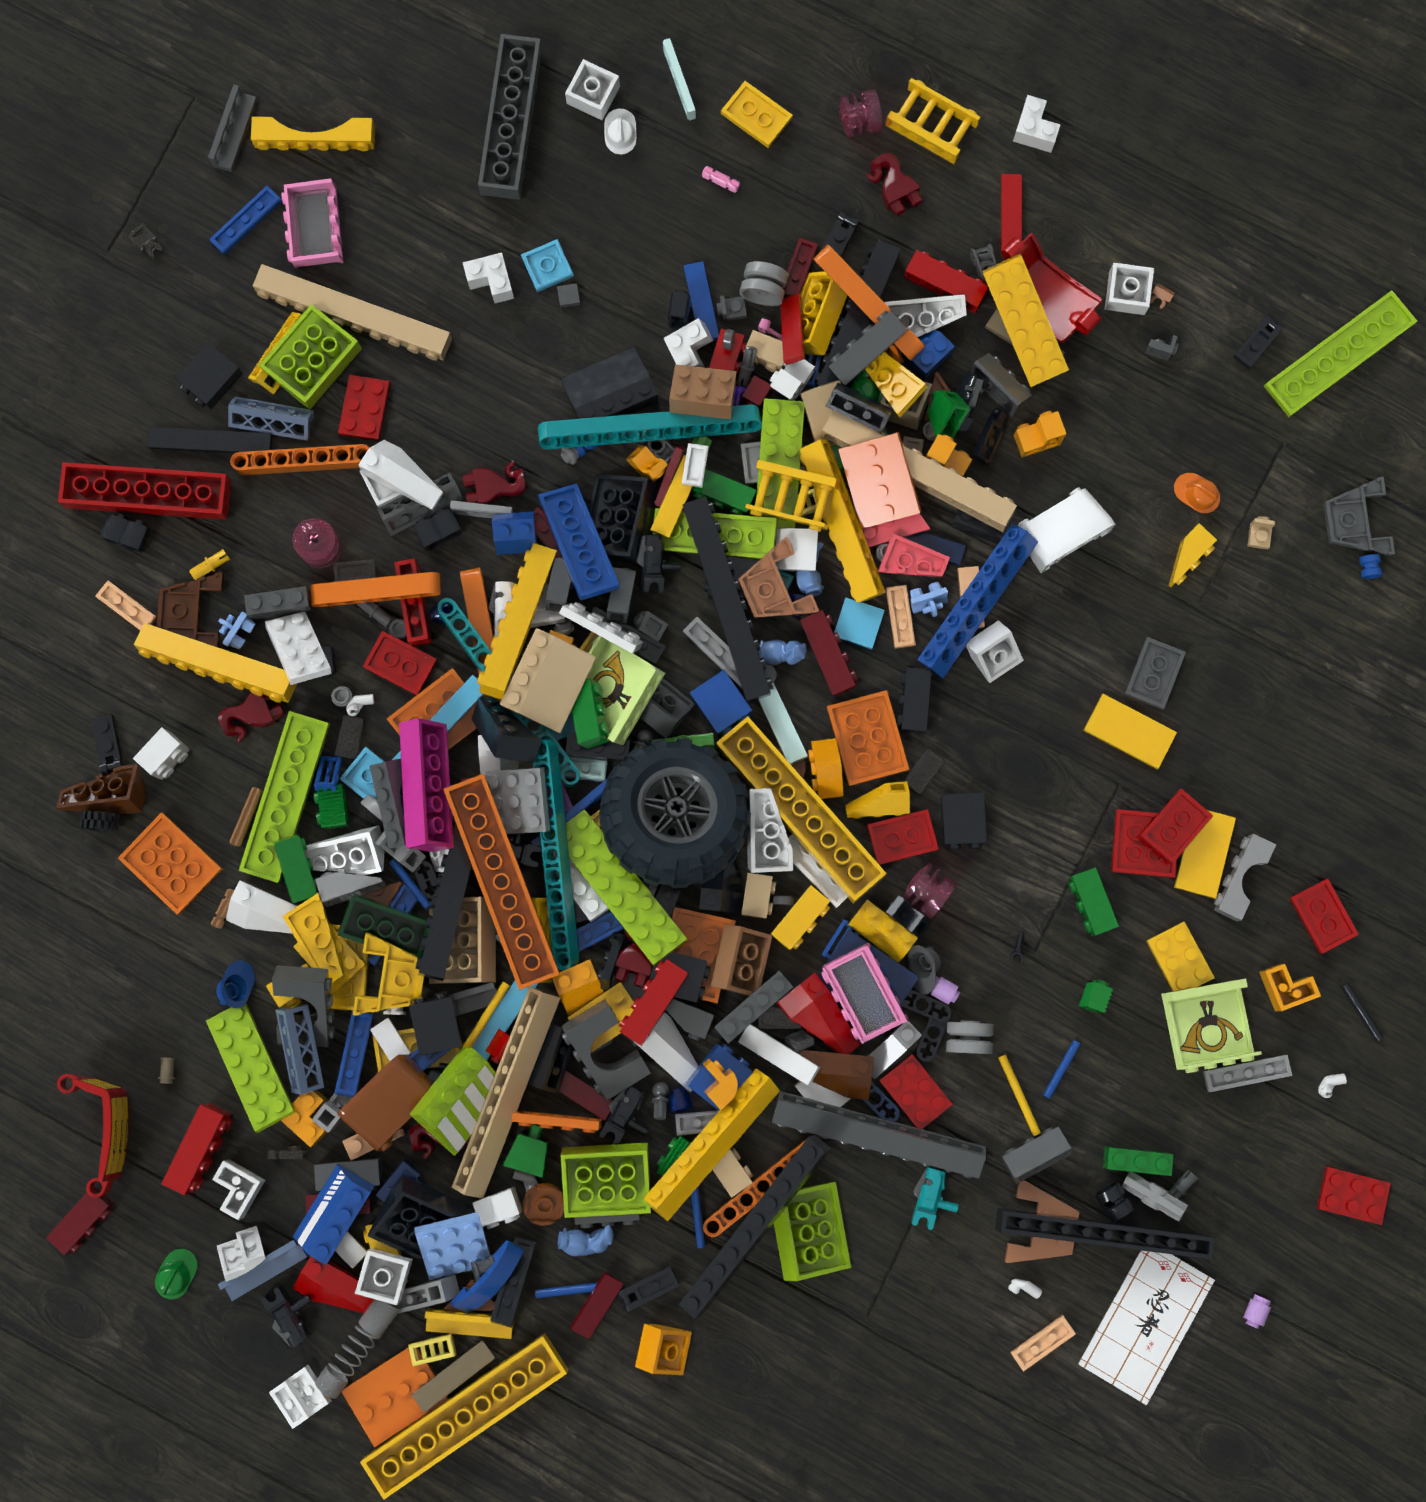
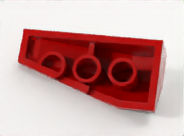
(817, 1011)
(331, 1285)

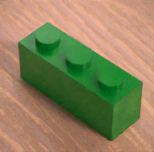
(725, 493)
(590, 716)
(296, 868)
(1092, 902)
(1138, 1161)

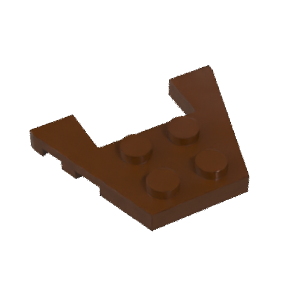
(181, 607)

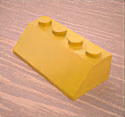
(821, 310)

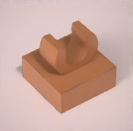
(1162, 293)

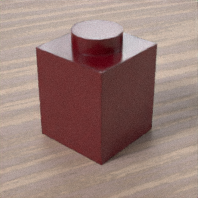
(756, 392)

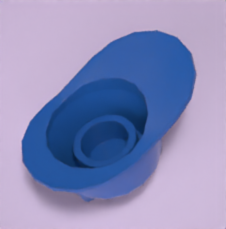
(236, 984)

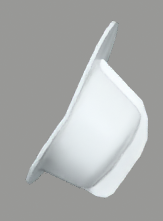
(620, 131)

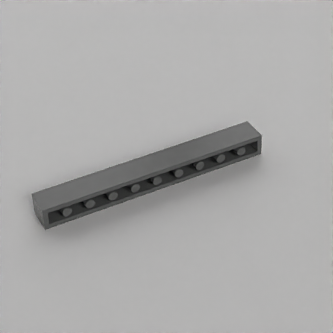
(879, 1135)

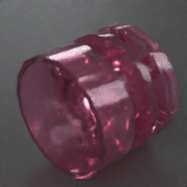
(861, 113)
(321, 553)
(929, 890)

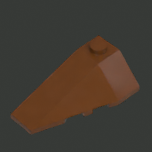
(111, 793)
(842, 1073)

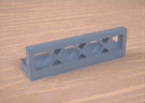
(272, 411)
(292, 1050)
(273, 1265)

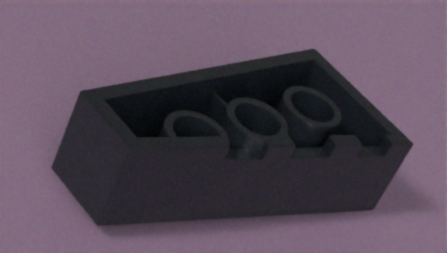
(504, 732)

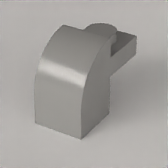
(408, 857)
(327, 1114)

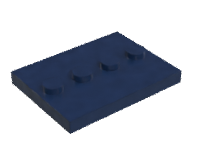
(900, 977)

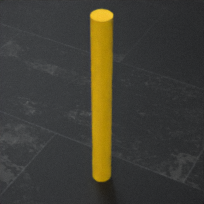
(486, 1015)
(1019, 1095)

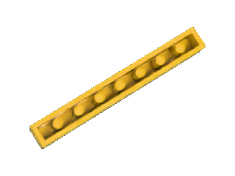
(844, 524)
(517, 622)
(214, 662)
(711, 1145)

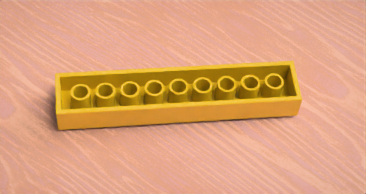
(802, 810)
(464, 1416)

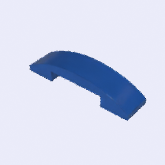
(491, 1281)

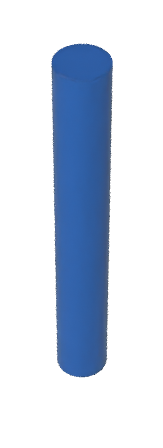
(410, 884)
(1061, 1069)
(698, 1222)
(565, 1290)

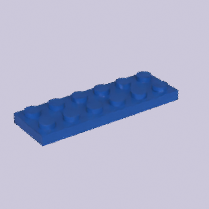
(578, 541)

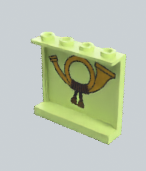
(626, 686)
(1209, 1026)

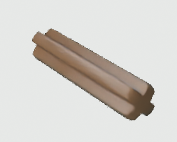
(246, 816)

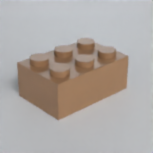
(702, 391)
(741, 960)

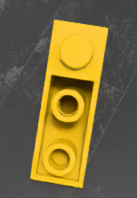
(1191, 548)
(885, 800)

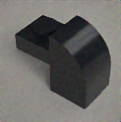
(908, 917)

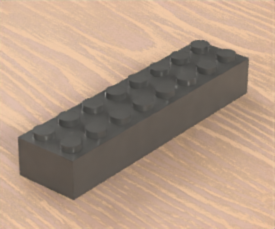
(510, 117)

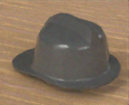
(925, 964)

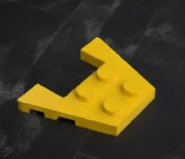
(398, 980)

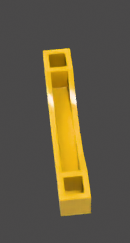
(353, 134)

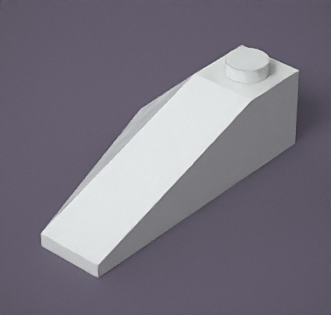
(348, 853)
(258, 909)

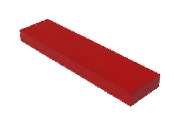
(1011, 208)
(792, 329)

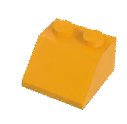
(578, 986)
(663, 1349)

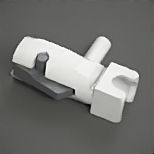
(500, 595)

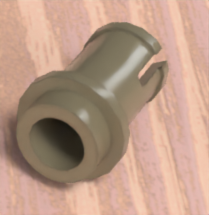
(166, 1072)

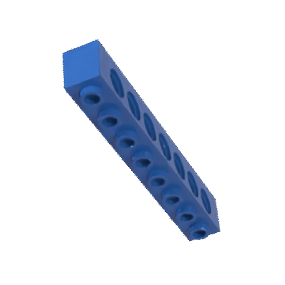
(978, 600)

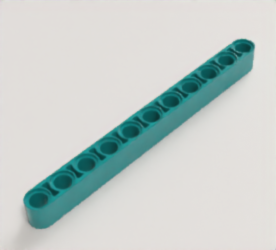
(644, 428)
(482, 649)
(561, 864)

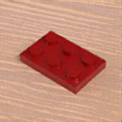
(364, 408)
(400, 663)
(1176, 826)
(902, 837)
(1324, 916)
(915, 1092)
(1353, 1195)

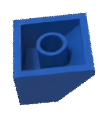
(937, 350)
(514, 532)

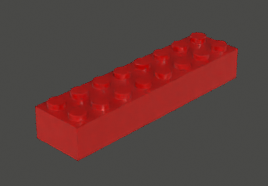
(144, 491)

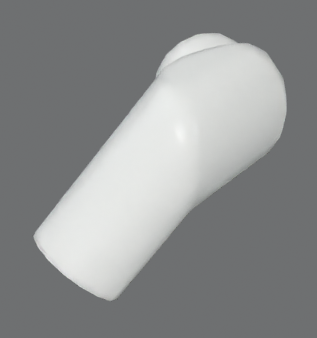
(358, 702)
(1329, 1082)
(1027, 1286)

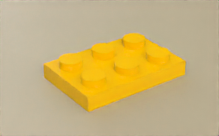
(756, 114)
(1180, 958)
(349, 959)
(621, 1005)

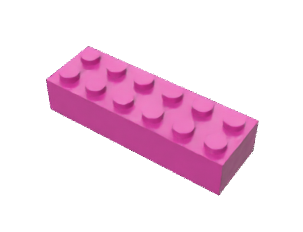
(423, 779)

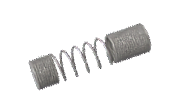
(375, 1322)

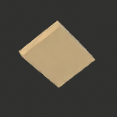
(815, 408)

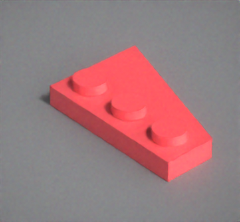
(902, 527)
(912, 559)

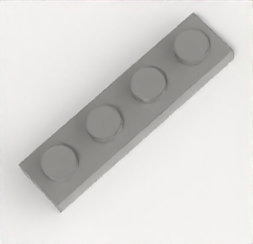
(713, 647)
(1247, 1073)

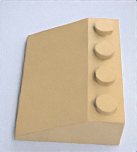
(548, 680)
(473, 945)

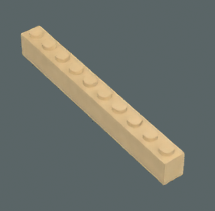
(353, 313)
(931, 476)
(505, 1092)

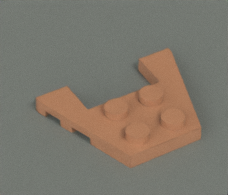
(766, 590)
(1041, 1247)

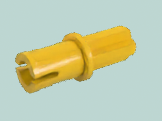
(209, 564)

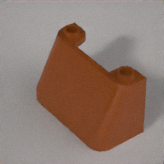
(386, 1102)

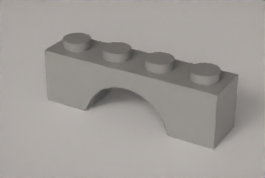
(1233, 901)

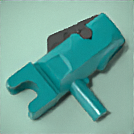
(929, 1196)

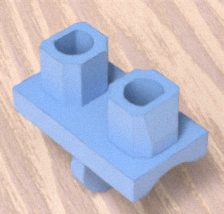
(930, 601)
(242, 622)

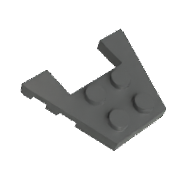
(1349, 522)

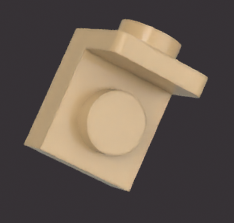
(1260, 532)

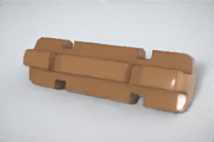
(222, 910)

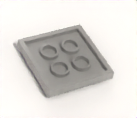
(521, 799)

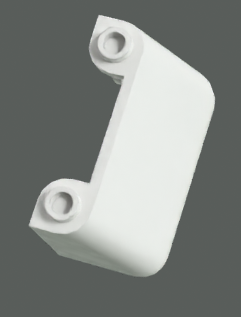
(1066, 528)

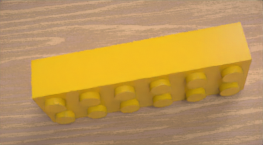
(1025, 320)

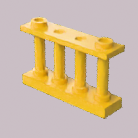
(932, 140)
(787, 475)

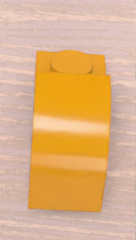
(646, 463)
(724, 1087)

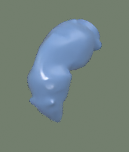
(810, 581)
(777, 652)
(581, 1244)

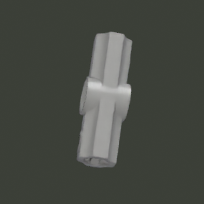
(1154, 1196)

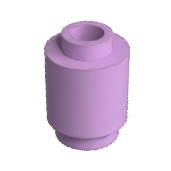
(945, 990)
(1257, 1311)

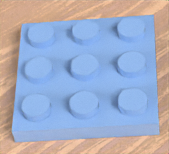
(452, 1245)

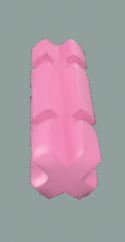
(720, 179)

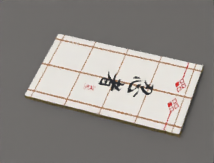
(1146, 1323)

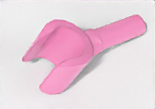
(764, 327)

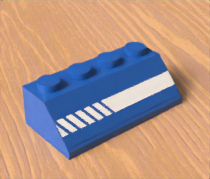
(332, 1213)

